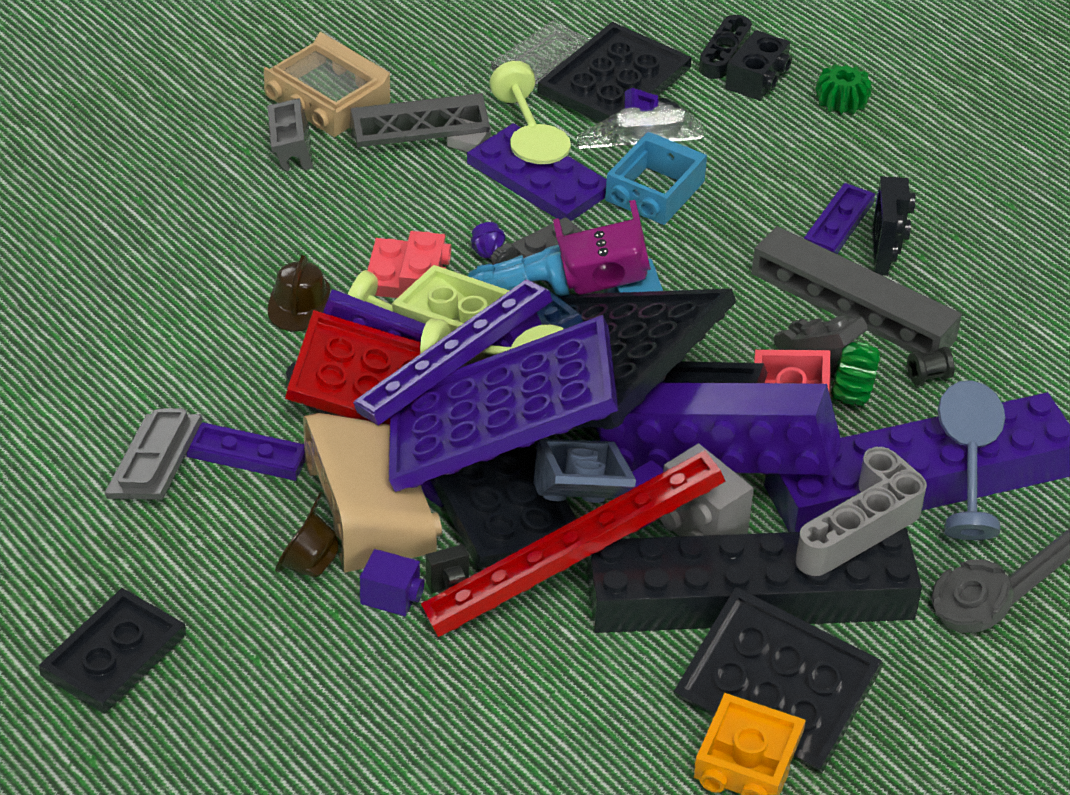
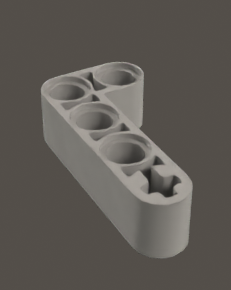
(887, 503)

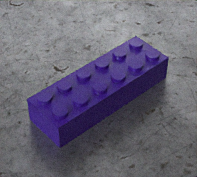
(742, 424)

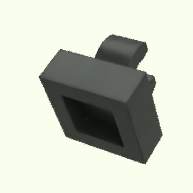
(446, 568)

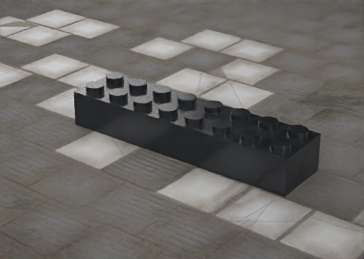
(690, 578)

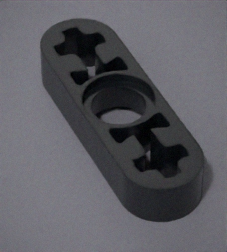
(724, 36)

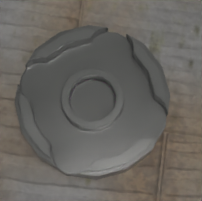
(972, 596)

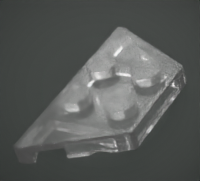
(633, 124)

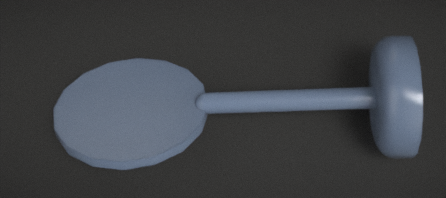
(971, 418)

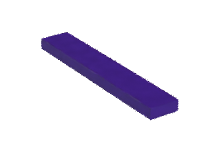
(452, 352)

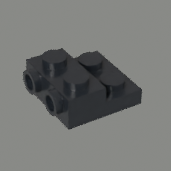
(890, 221)

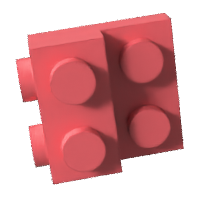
(402, 262)

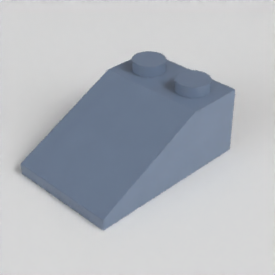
(581, 470)

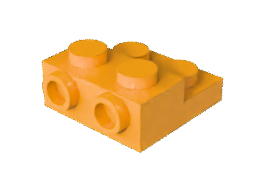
(748, 748)

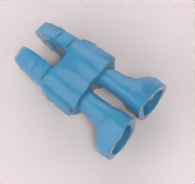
(539, 266)

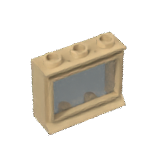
(328, 82)

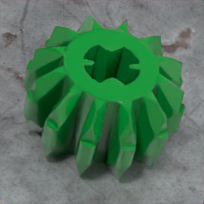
(843, 89)
(855, 373)

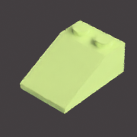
(447, 297)

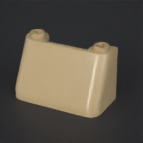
(366, 510)

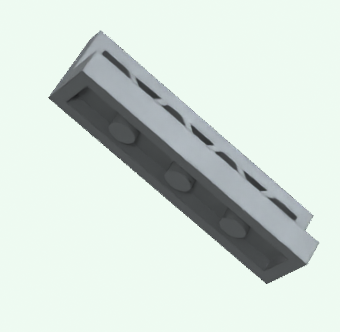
(418, 120)

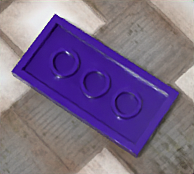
(556, 188)

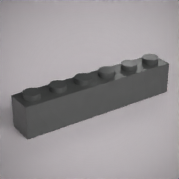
(855, 291)

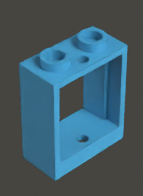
(653, 153)

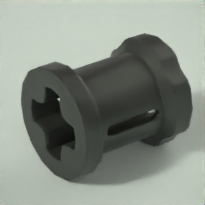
(930, 365)

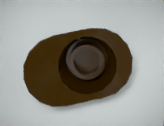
(296, 294)
(311, 547)

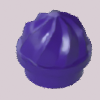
(487, 238)

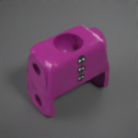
(604, 255)

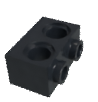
(758, 65)

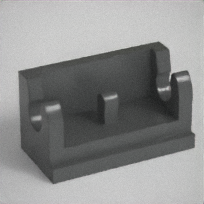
(290, 133)

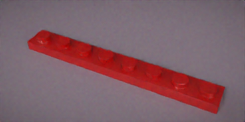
(572, 543)

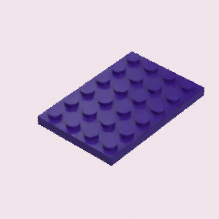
(504, 404)

